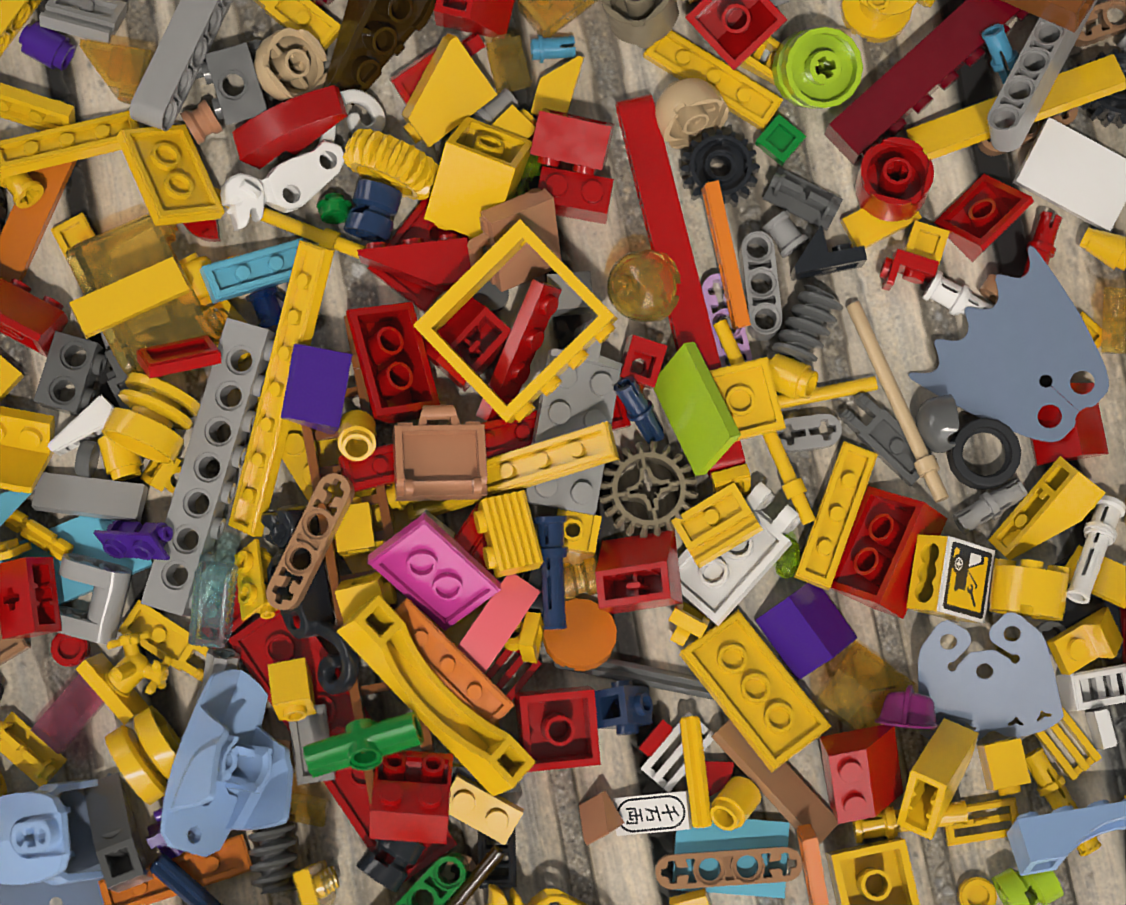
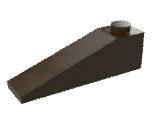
(371, 36)

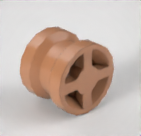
(201, 122)

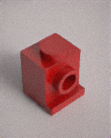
(651, 355)

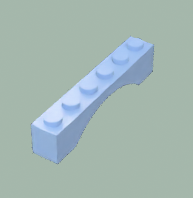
(1047, 839)

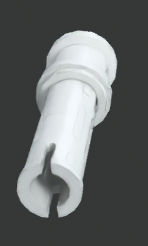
(952, 295)
(1099, 535)

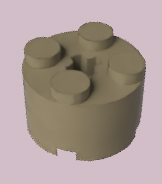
(641, 20)

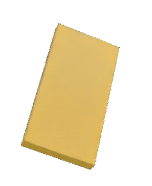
(755, 690)

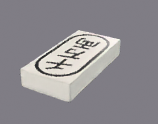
(653, 813)

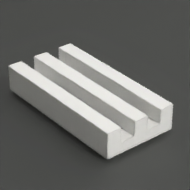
(658, 776)

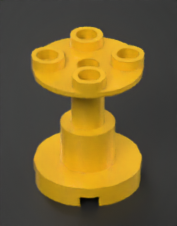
(876, 19)

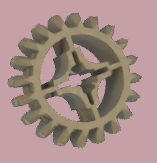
(630, 494)

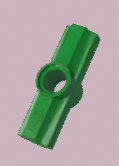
(363, 744)

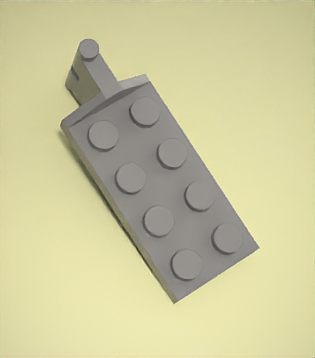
(579, 402)

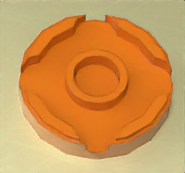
(586, 640)

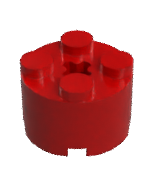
(889, 198)

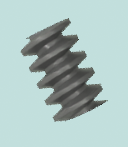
(807, 324)
(274, 859)

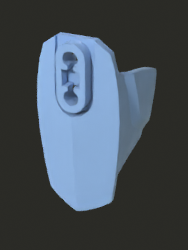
(226, 769)
(37, 836)

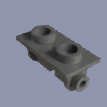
(802, 198)

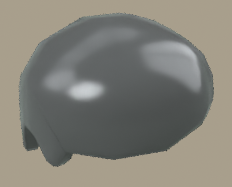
(937, 421)

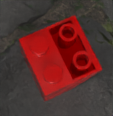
(480, 17)
(475, 336)
(638, 573)
(411, 797)

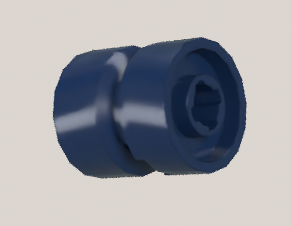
(373, 210)

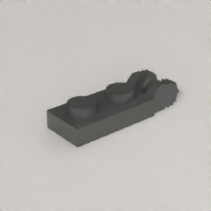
(883, 437)

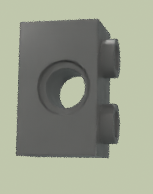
(236, 61)

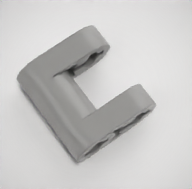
(107, 599)

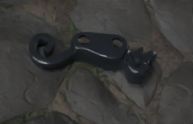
(315, 609)

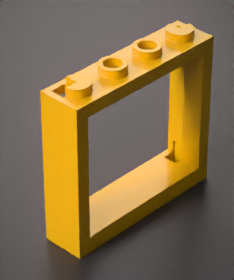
(473, 281)

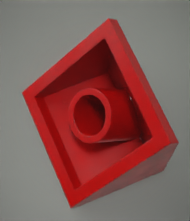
(982, 215)
(1083, 441)

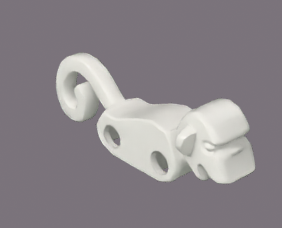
(300, 174)

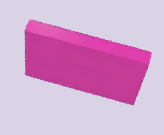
(434, 572)

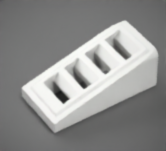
(83, 427)
(1075, 689)

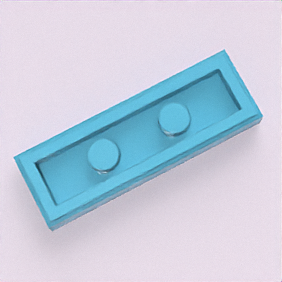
(249, 271)

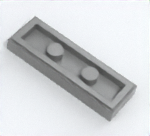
(90, 497)

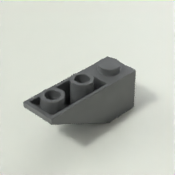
(116, 835)

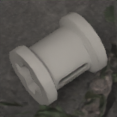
(785, 234)

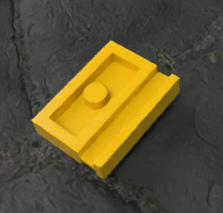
(717, 525)

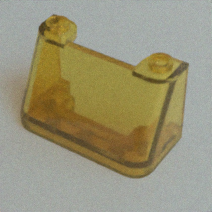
(125, 252)

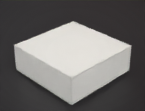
(1101, 728)

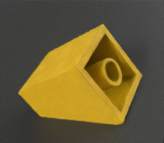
(476, 172)

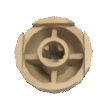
(290, 64)
(688, 110)

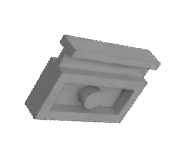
(84, 18)

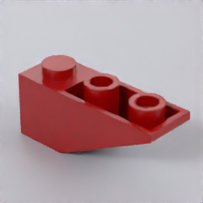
(427, 264)

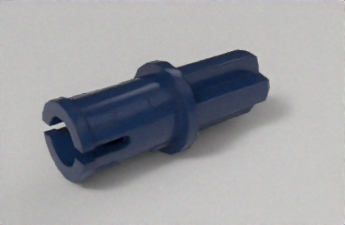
(639, 409)

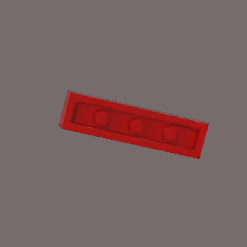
(521, 345)

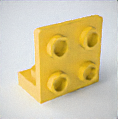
(24, 448)

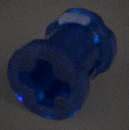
(266, 306)

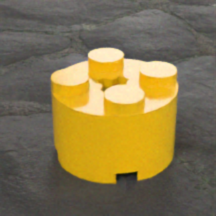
(1029, 589)

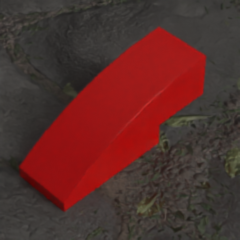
(289, 126)

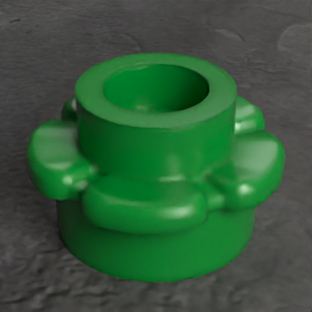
(333, 208)

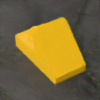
(1086, 641)

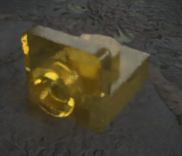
(507, 63)

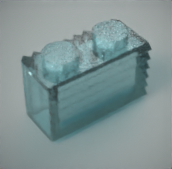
(212, 604)

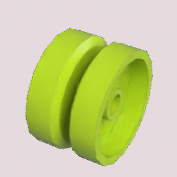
(838, 66)

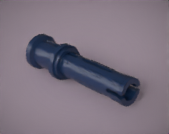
(552, 570)

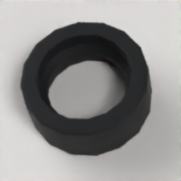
(1007, 438)

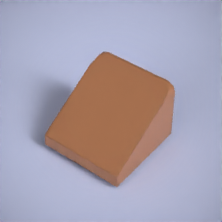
(598, 817)

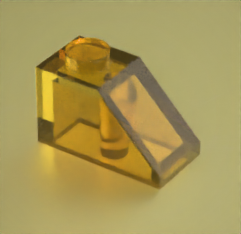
(118, 66)

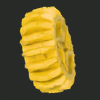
(391, 162)

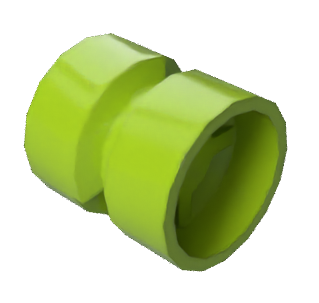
(1027, 889)

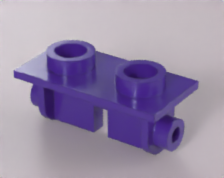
(133, 540)

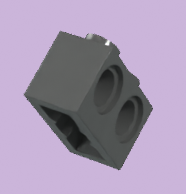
(60, 373)

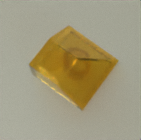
(859, 687)

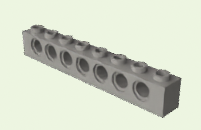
(236, 339)

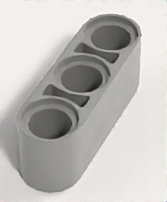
(765, 269)

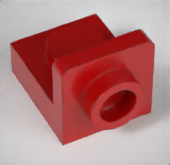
(912, 266)

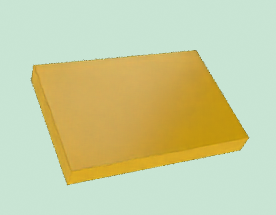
(170, 175)

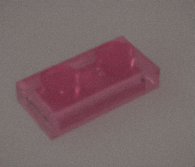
(68, 715)

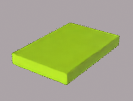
(695, 409)

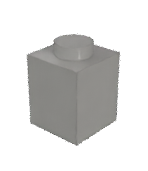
(569, 301)

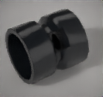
(392, 874)

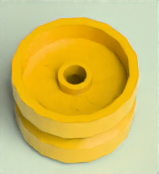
(145, 754)

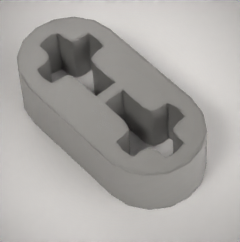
(811, 442)

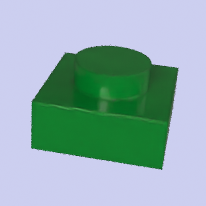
(780, 140)

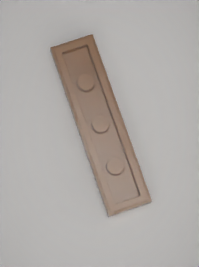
(780, 787)

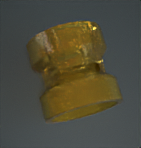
(580, 578)

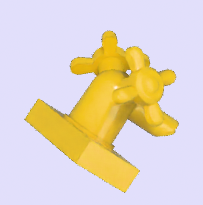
(117, 683)

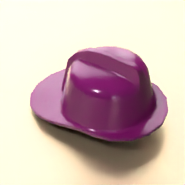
(908, 710)

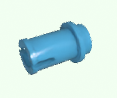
(551, 48)

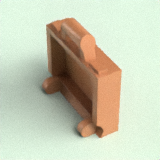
(538, 212)
(439, 459)

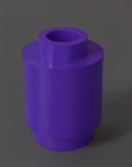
(47, 46)

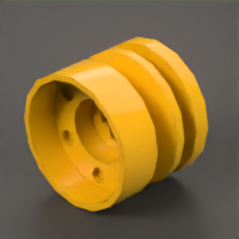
(153, 413)

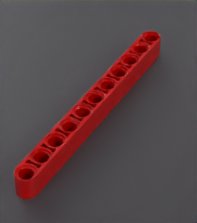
(669, 235)

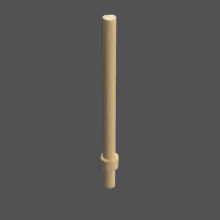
(925, 464)

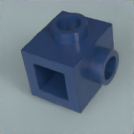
(623, 707)

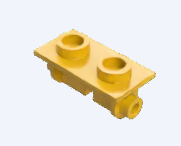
(252, 573)
(28, 750)

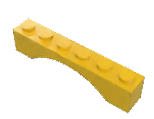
(387, 648)

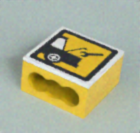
(950, 578)

